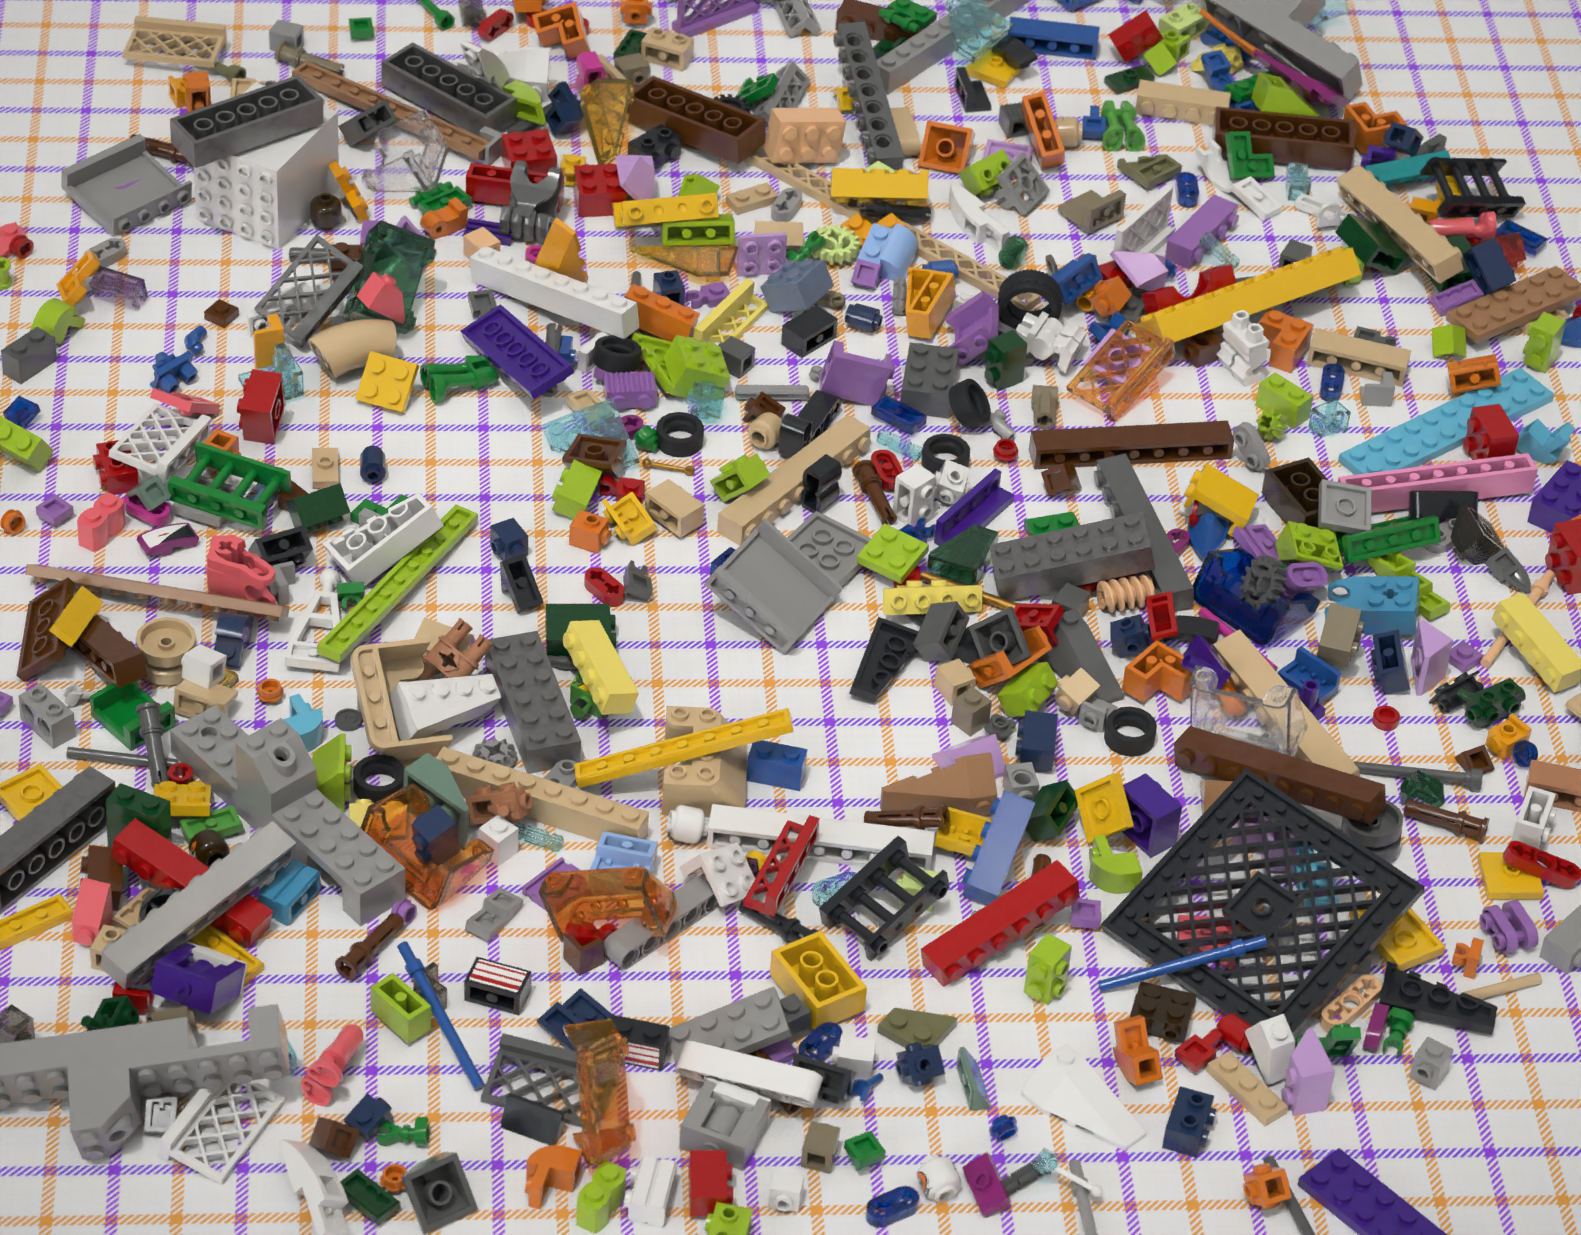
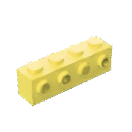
(1538, 642)
(600, 667)

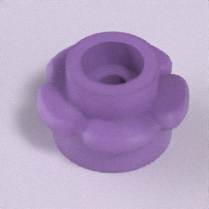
(406, 910)

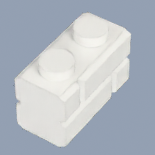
(651, 1191)

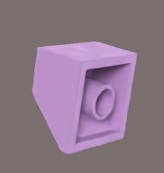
(1308, 1077)

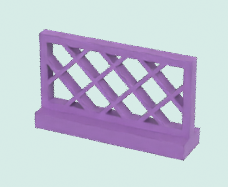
(712, 17)

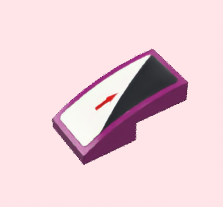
(163, 539)

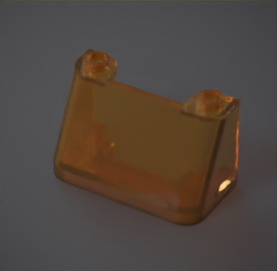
(390, 826)
(606, 896)

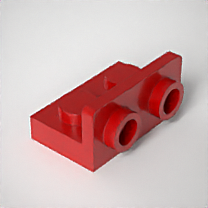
(1040, 614)

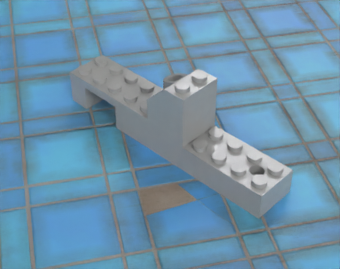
(1283, 26)
(275, 780)
(114, 1066)

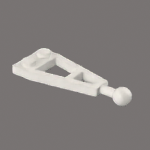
(305, 654)

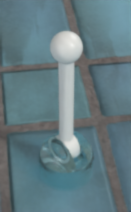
(1048, 1163)

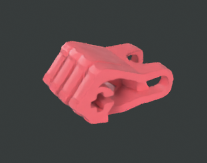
(238, 572)

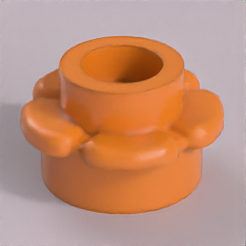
(12, 521)
(270, 691)
(392, 1177)

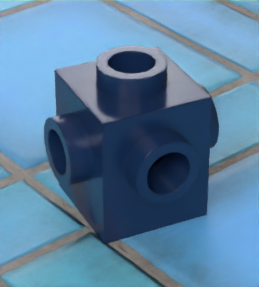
(1130, 635)
(919, 1063)

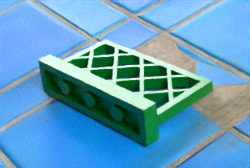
(1389, 537)

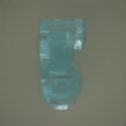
(1297, 179)

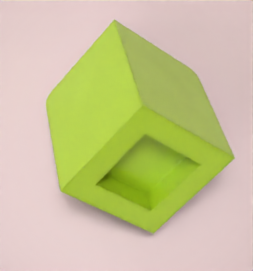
(1160, 58)
(697, 184)
(1449, 341)

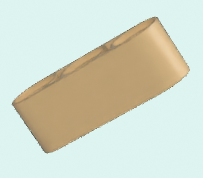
(906, 131)

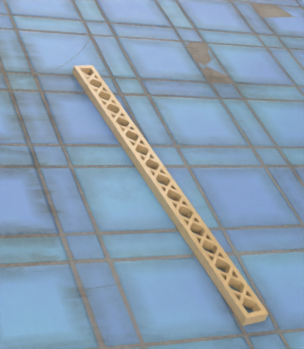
(937, 249)

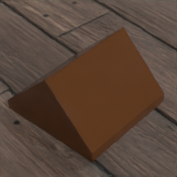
(597, 452)

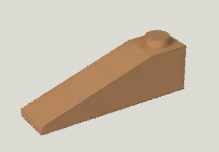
(962, 786)

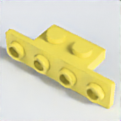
(917, 598)

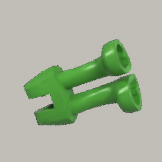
(1115, 118)

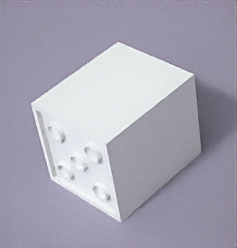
(270, 186)

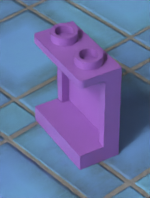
(974, 325)
(855, 376)

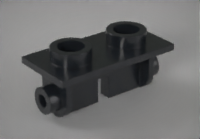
(1447, 694)

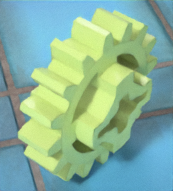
(839, 244)

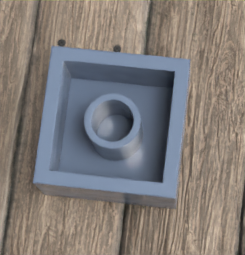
(797, 285)

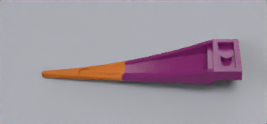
(1306, 87)

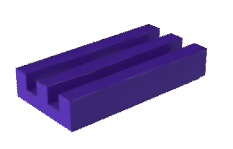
(492, 227)

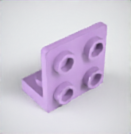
(760, 253)

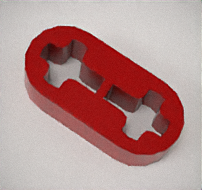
(495, 24)
(608, 590)

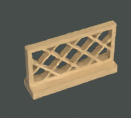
(184, 34)

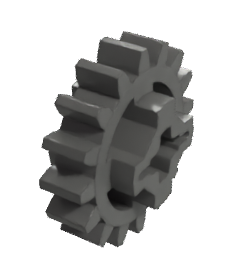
(1262, 582)

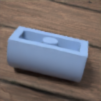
(891, 249)
(624, 851)

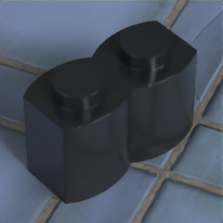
(821, 484)

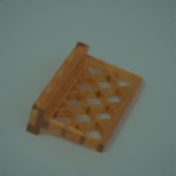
(1135, 383)

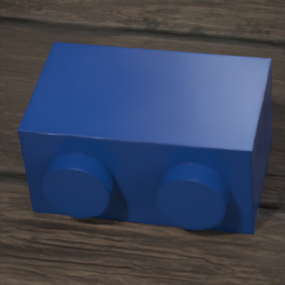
(776, 765)

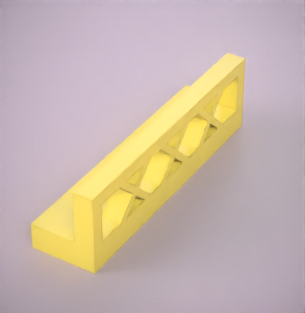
(730, 308)

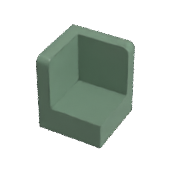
(150, 492)

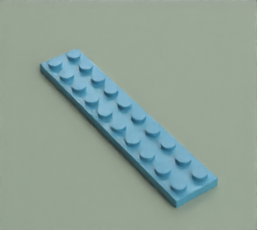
(1443, 426)

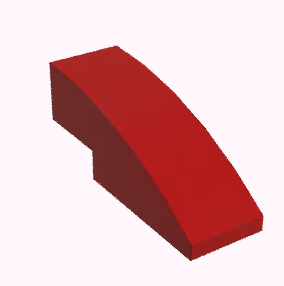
(1162, 616)

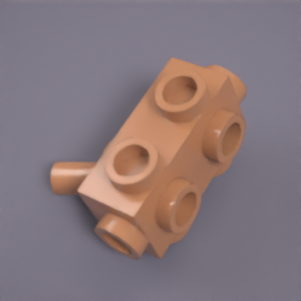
(507, 801)

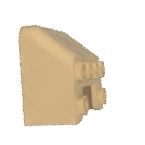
(376, 673)
(712, 777)

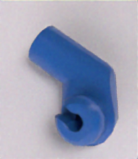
(192, 339)

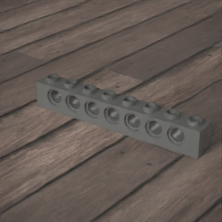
(868, 95)

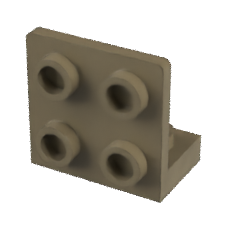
(1093, 211)

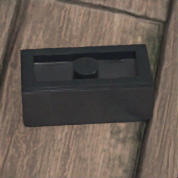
(532, 1119)

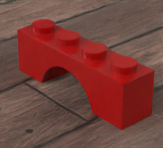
(1208, 281)

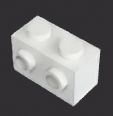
(914, 495)
(1534, 816)

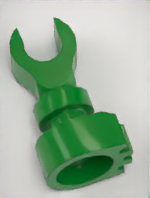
(810, 247)
(1399, 1022)
(419, 1133)

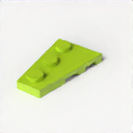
(652, 353)

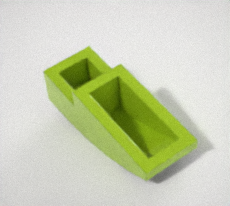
(528, 101)

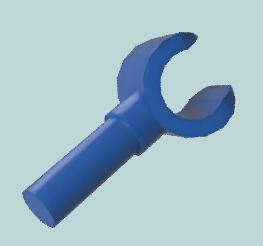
(863, 1087)

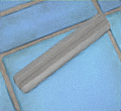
(776, 392)

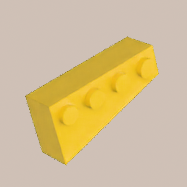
(879, 186)

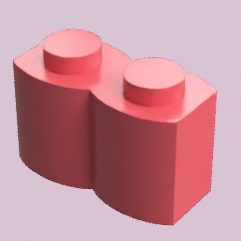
(101, 522)

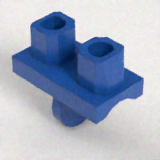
(169, 367)

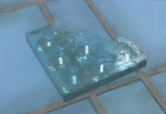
(975, 27)
(596, 420)

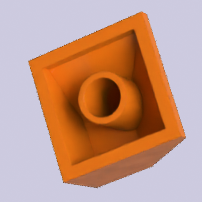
(946, 147)

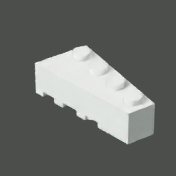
(384, 540)
(439, 704)

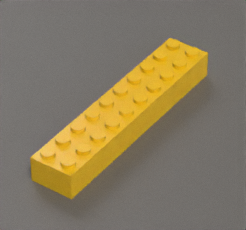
(1252, 295)

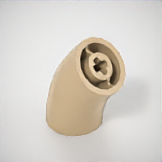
(350, 343)

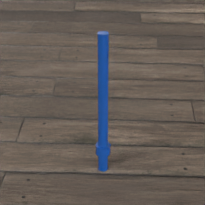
(1236, 948)
(416, 970)

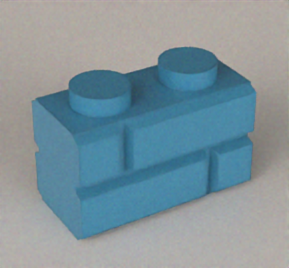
(290, 891)

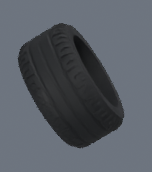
(1028, 282)

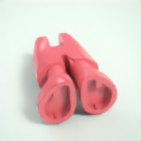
(1483, 229)
(328, 1069)

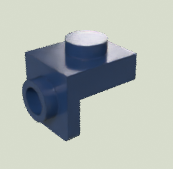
(369, 1116)

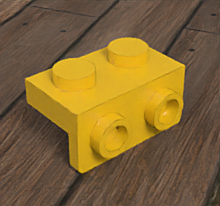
(630, 517)
(962, 832)

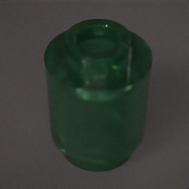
(1013, 252)

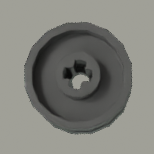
(1380, 837)

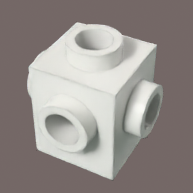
(951, 482)

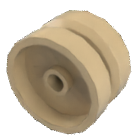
(165, 643)

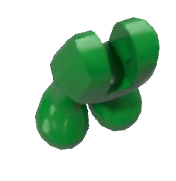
(473, 372)

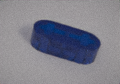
(1190, 188)
(1331, 382)
(815, 1040)
(891, 1205)

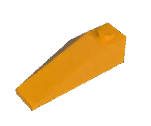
(561, 251)

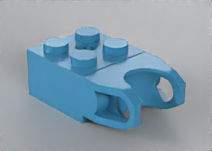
(1384, 602)

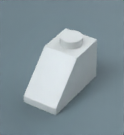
(1272, 1047)

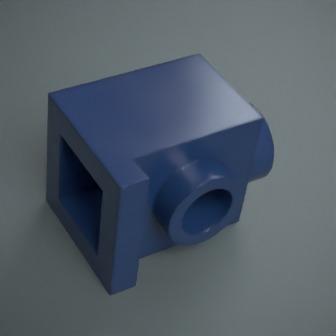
(1403, 139)

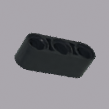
(1440, 503)

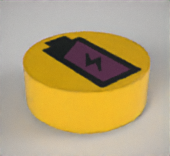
(755, 861)

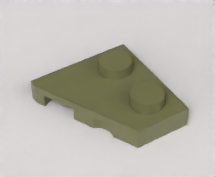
(1150, 170)
(913, 1026)

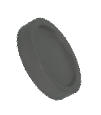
(348, 719)

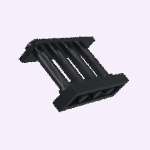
(1470, 205)
(876, 874)

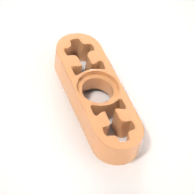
(1352, 993)

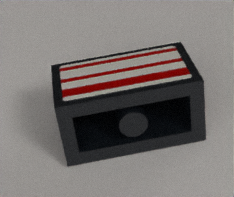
(497, 985)
(646, 1041)

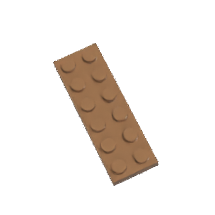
(1516, 304)

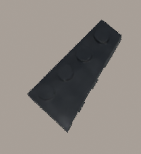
(884, 658)
(1435, 1002)

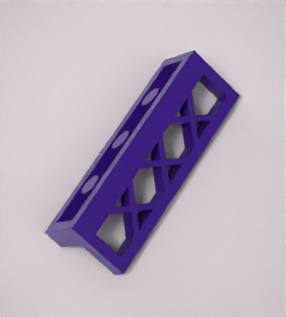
(976, 507)

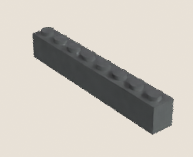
(1126, 497)

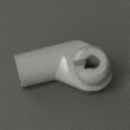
(997, 421)

